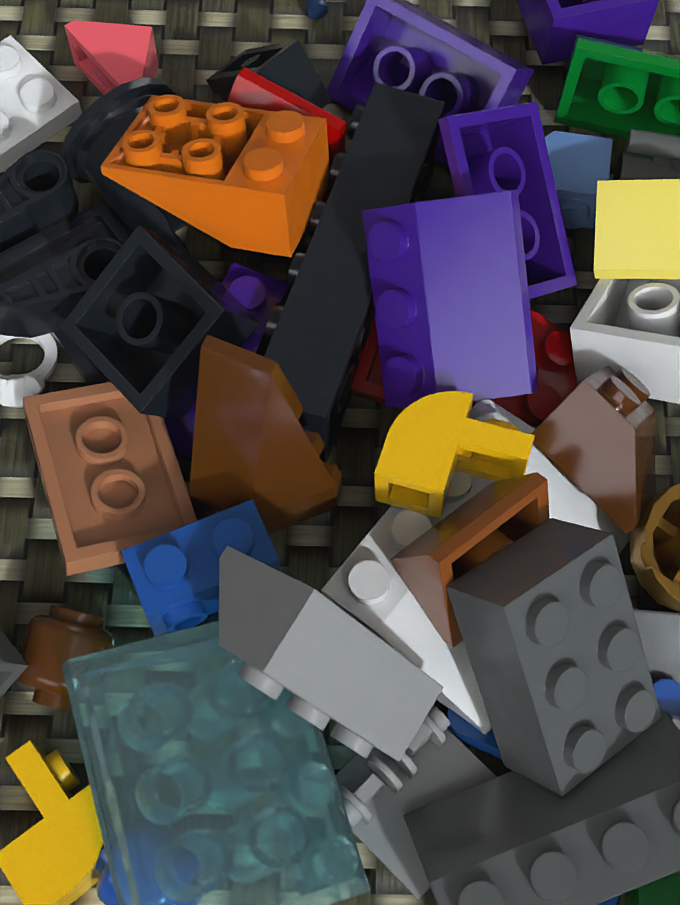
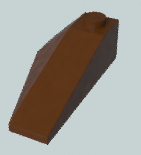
(253, 443)

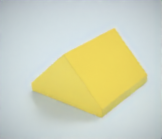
(637, 229)

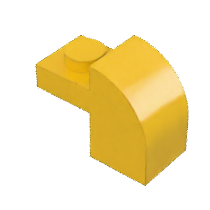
(436, 440)
(58, 854)

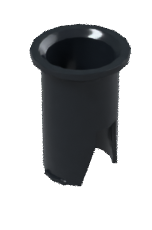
(94, 138)

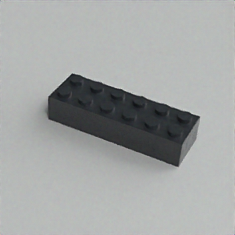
(330, 299)

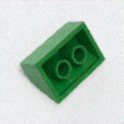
(620, 89)

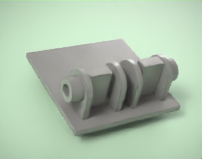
(383, 790)

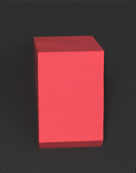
(112, 52)

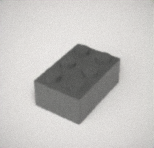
(556, 652)

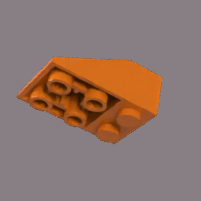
(226, 169)

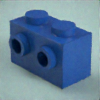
(180, 569)

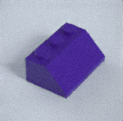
(425, 56)
(509, 152)
(451, 298)

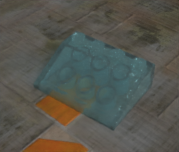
(207, 780)

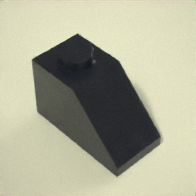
(281, 64)

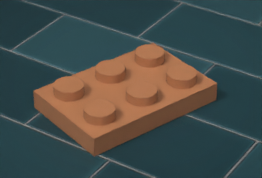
(104, 474)

